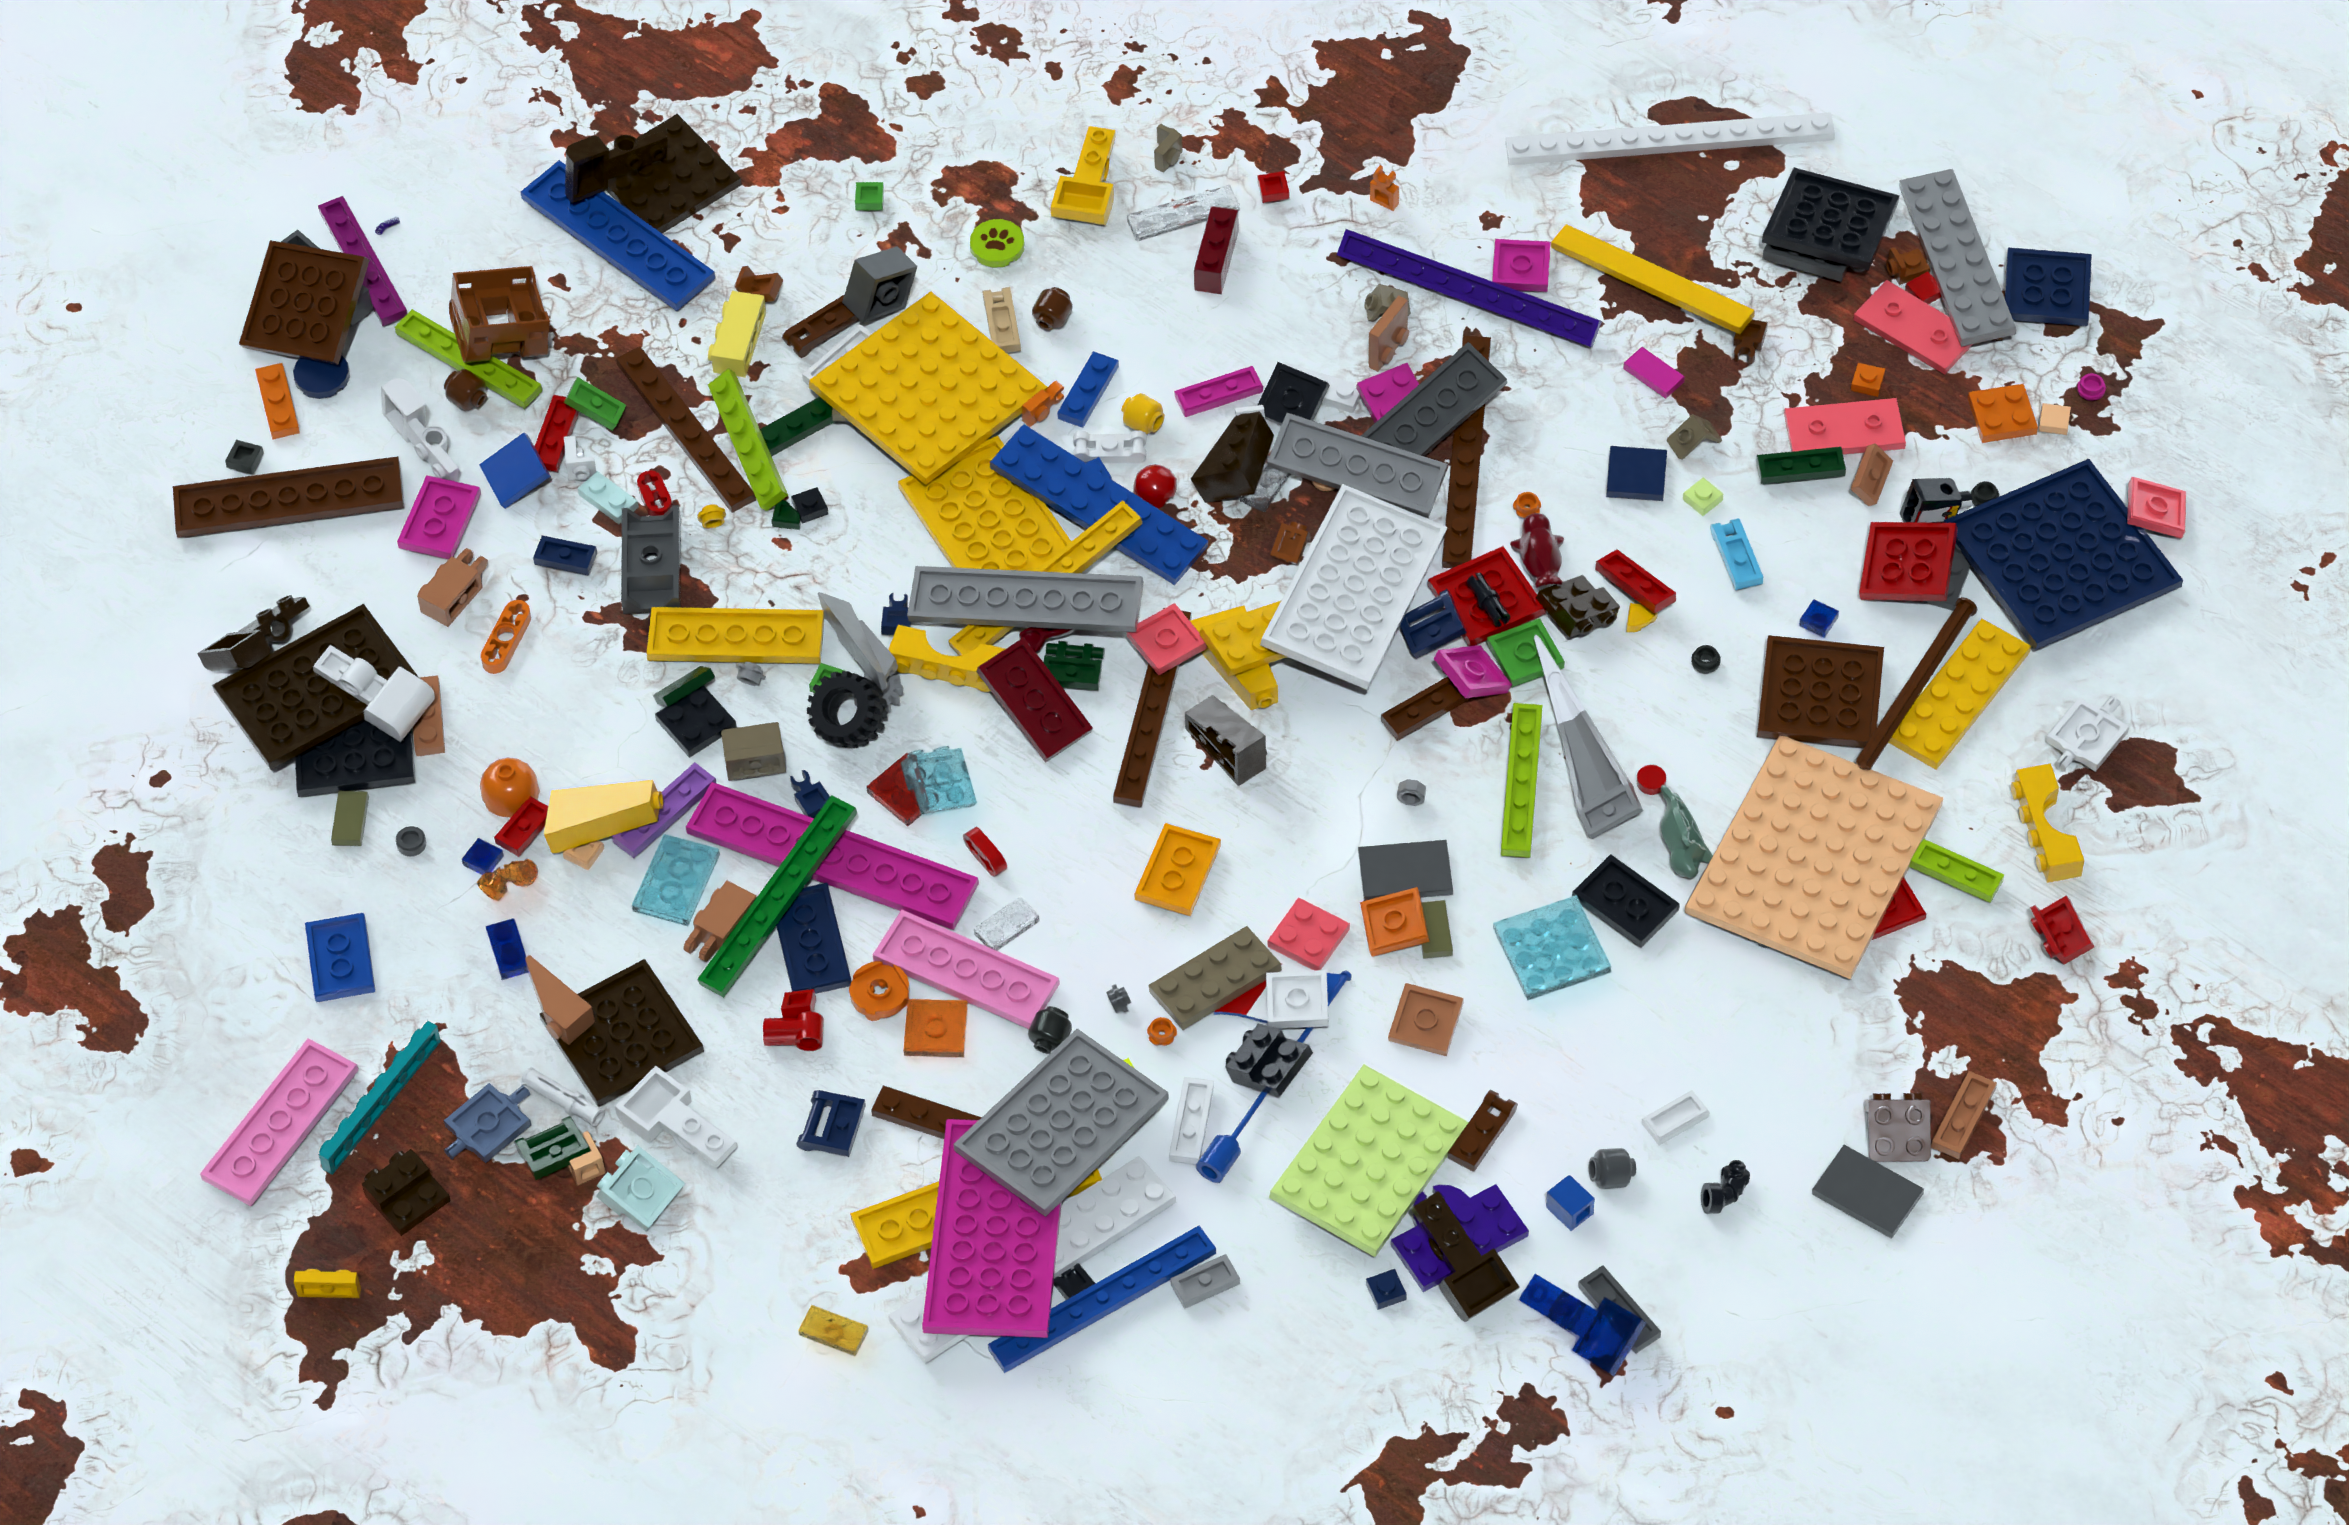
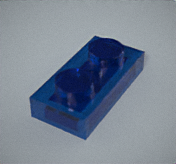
(507, 948)

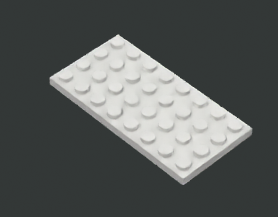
(1354, 586)

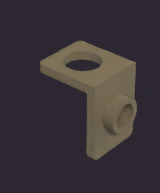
(1691, 434)

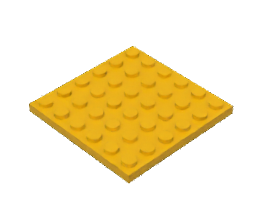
(927, 387)

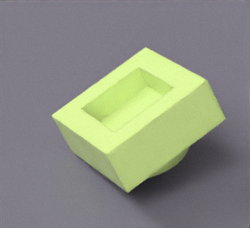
(1703, 496)

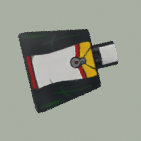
(1933, 500)

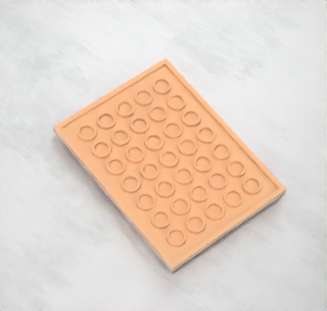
(1814, 856)

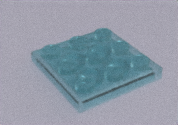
(1552, 947)

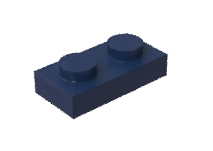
(565, 555)

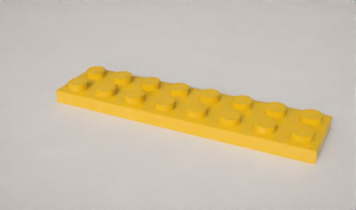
(907, 1223)

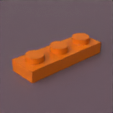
(277, 401)

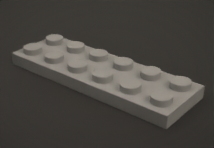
(1358, 462)

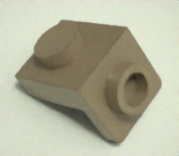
(1169, 147)
(1380, 300)

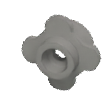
(750, 673)

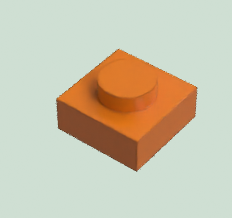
(1868, 379)

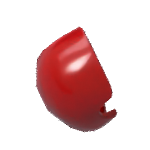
(1155, 485)

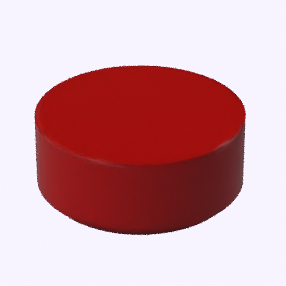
(1650, 779)

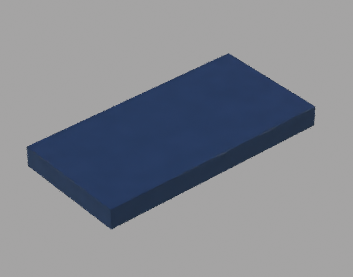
(813, 942)

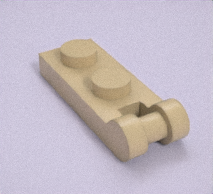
(1002, 319)

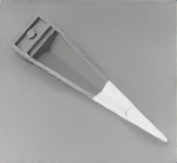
(1598, 782)

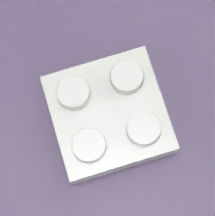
(1297, 999)

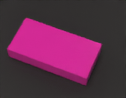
(1653, 372)

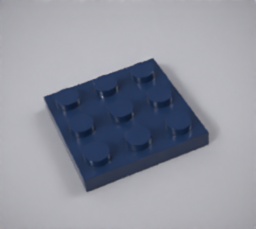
(2048, 286)

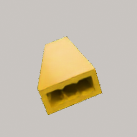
(1255, 686)
(598, 812)

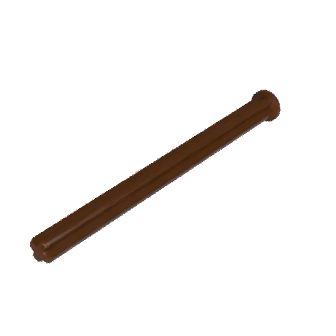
(1916, 683)

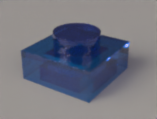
(1819, 618)
(482, 857)

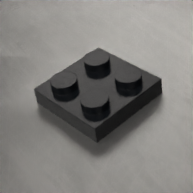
(1292, 393)
(695, 721)

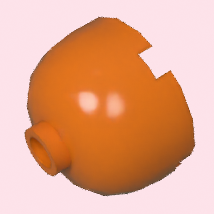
(507, 786)

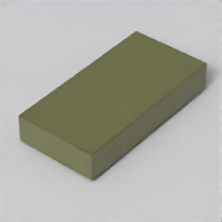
(349, 818)
(1438, 930)

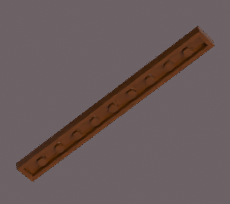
(1464, 478)

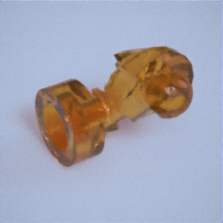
(518, 872)

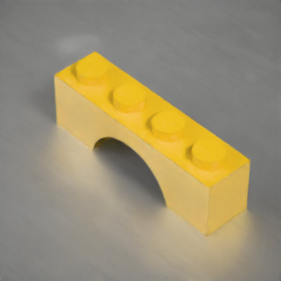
(919, 658)
(2057, 852)

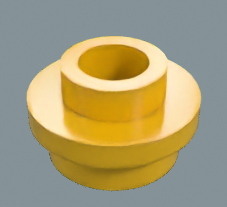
(711, 516)

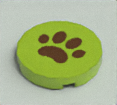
(997, 243)

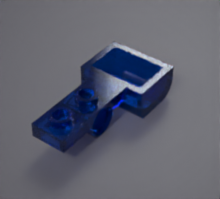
(1603, 1333)

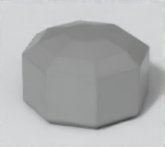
(1411, 792)

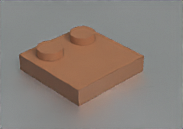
(1388, 334)
(1426, 1019)

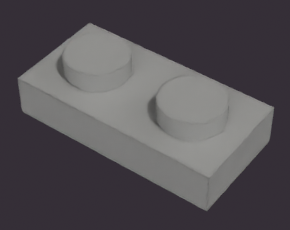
(1205, 1281)

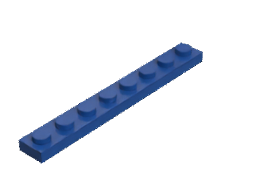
(1107, 1296)

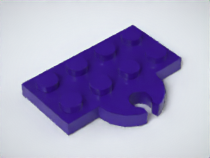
(1484, 1217)

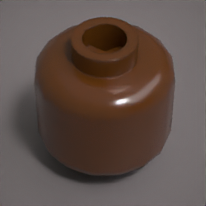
(1052, 308)
(465, 389)

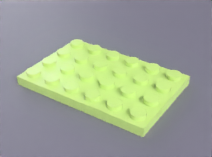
(1368, 1160)

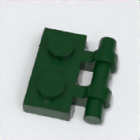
(1075, 672)

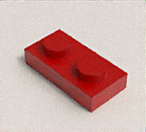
(522, 826)

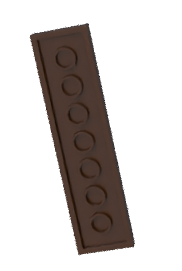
(287, 497)

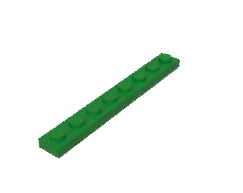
(777, 896)

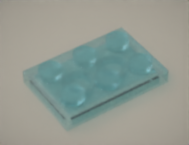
(675, 880)

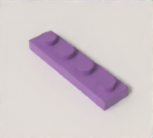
(677, 800)

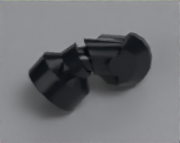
(1734, 1180)

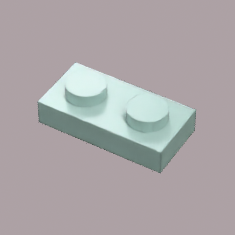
(607, 496)

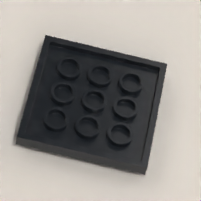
(1830, 219)
(355, 761)

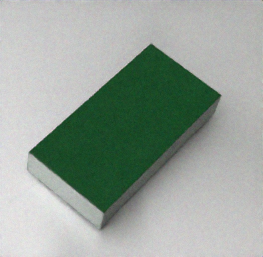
(684, 686)

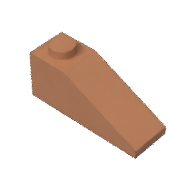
(562, 1008)

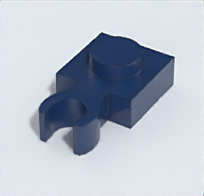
(894, 615)
(809, 797)

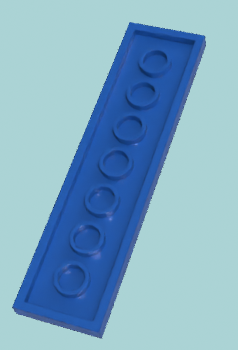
(621, 239)
(1088, 495)

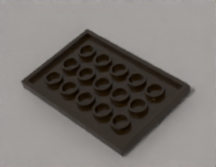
(292, 708)

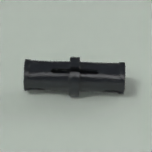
(1488, 599)

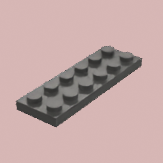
(1439, 403)

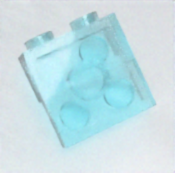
(939, 779)

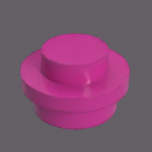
(2091, 387)

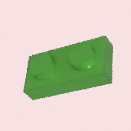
(595, 403)

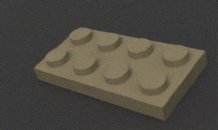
(1214, 977)

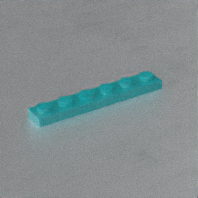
(385, 1090)

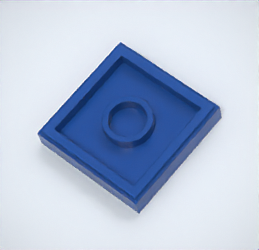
(514, 470)

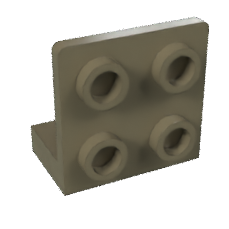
(753, 751)

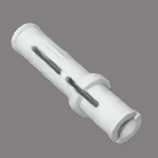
(572, 1102)

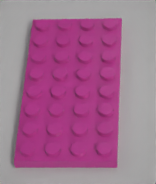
(987, 1254)

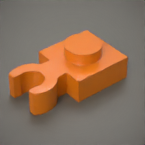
(1383, 189)
(1039, 405)

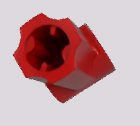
(803, 1031)

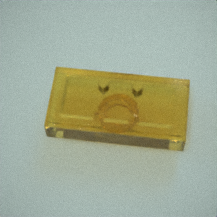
(833, 1330)

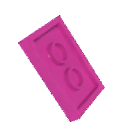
(439, 517)

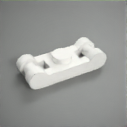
(1110, 447)

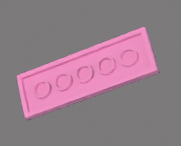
(966, 969)
(279, 1122)

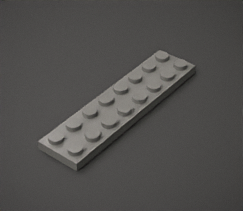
(1957, 257)
(1025, 598)

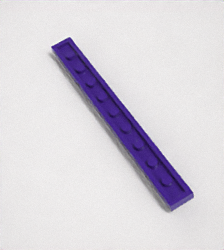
(1469, 288)

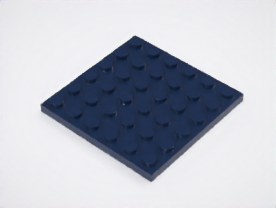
(2063, 554)

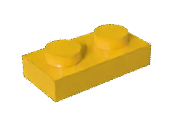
(327, 1284)

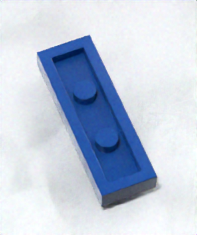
(1088, 389)

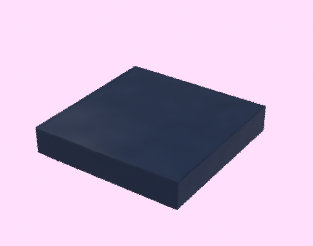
(1636, 473)

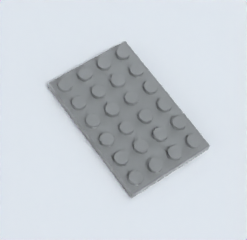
(1061, 1122)

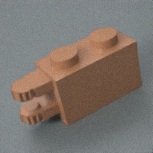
(452, 587)
(718, 919)

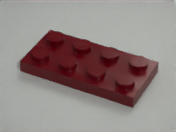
(1034, 699)

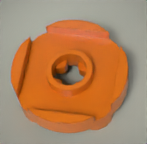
(879, 1005)

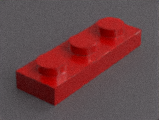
(556, 425)
(1635, 581)

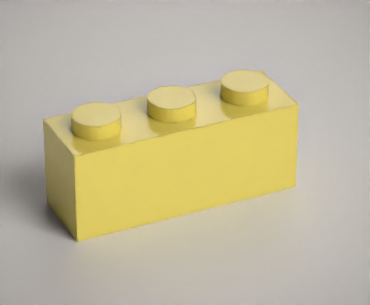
(737, 333)

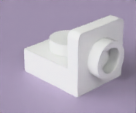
(577, 466)

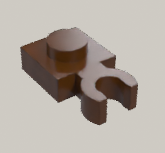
(1750, 339)

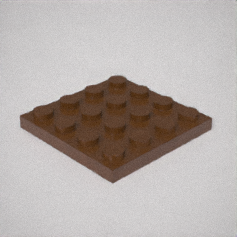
(304, 302)
(1820, 691)

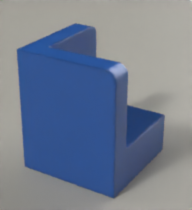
(1570, 1202)

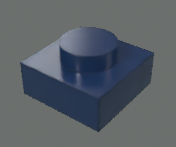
(1386, 1289)

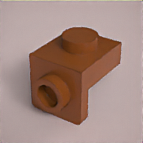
(765, 284)

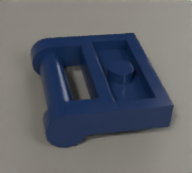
(1434, 630)
(840, 1125)

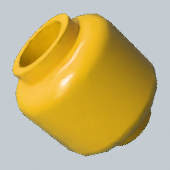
(1142, 413)

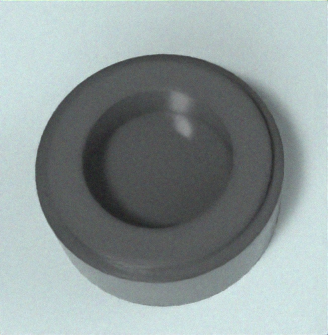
(410, 841)

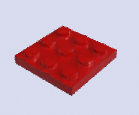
(1908, 561)
(1501, 575)

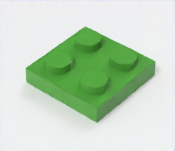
(1518, 653)

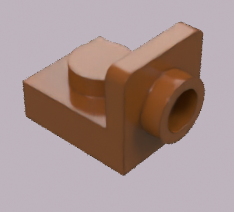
(1906, 265)
(1291, 542)

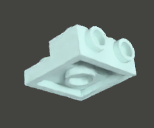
(639, 1187)

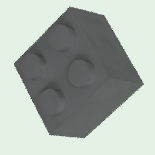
(879, 284)

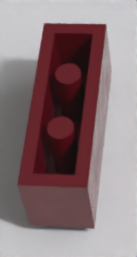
(1216, 250)

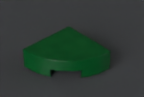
(785, 516)

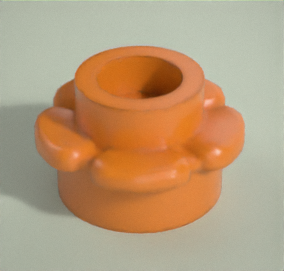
(1526, 499)
(1161, 1025)

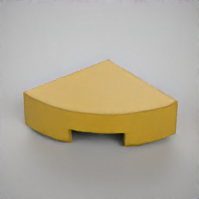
(1639, 617)

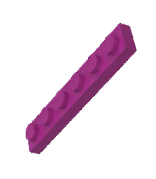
(353, 241)

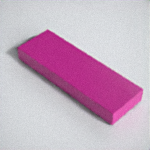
(1218, 391)

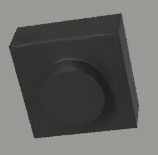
(244, 457)

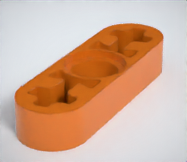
(506, 648)

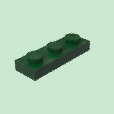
(797, 425)
(1801, 465)

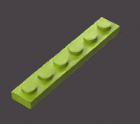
(444, 346)
(747, 440)
(1521, 780)

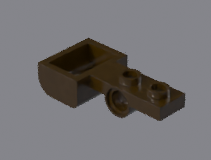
(593, 164)
(250, 643)
(1476, 1279)

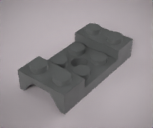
(656, 580)

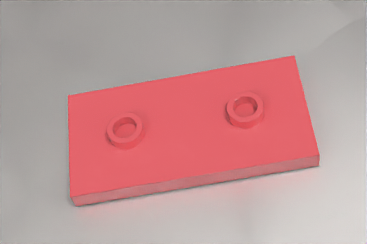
(1912, 326)
(1846, 426)

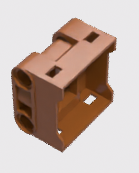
(494, 295)

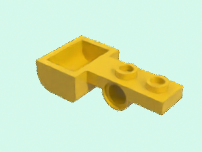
(1086, 195)

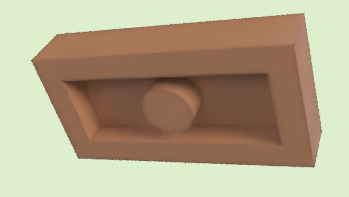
(1871, 474)

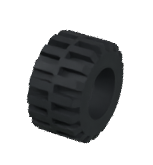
(826, 703)

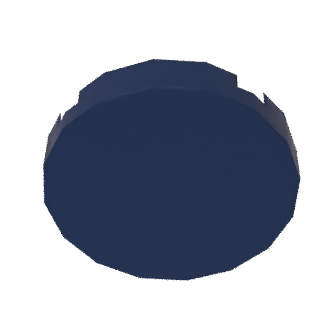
(320, 378)

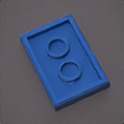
(339, 957)

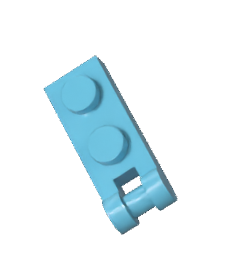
(1737, 554)

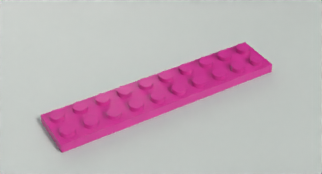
(851, 865)

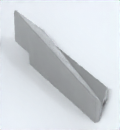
(859, 639)

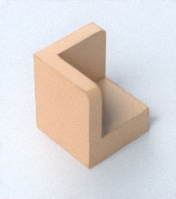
(587, 1165)

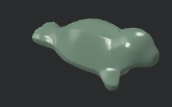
(1682, 837)

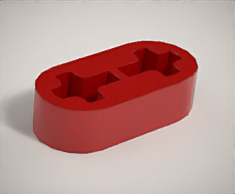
(649, 497)
(985, 851)

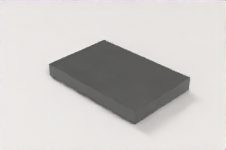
(1405, 866)
(1867, 1191)

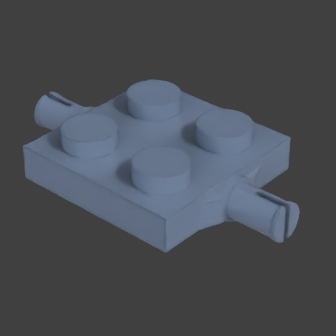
(487, 1122)

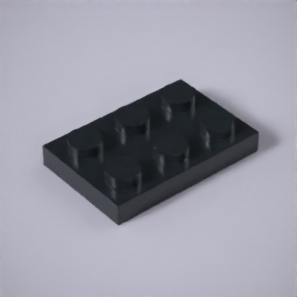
(1626, 901)

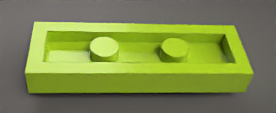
(1956, 870)

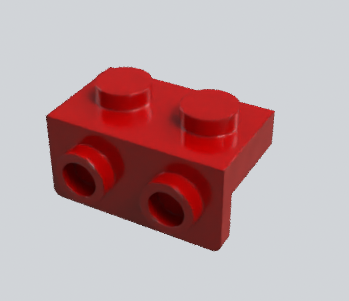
(2062, 929)

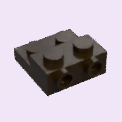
(1578, 606)
(404, 1191)

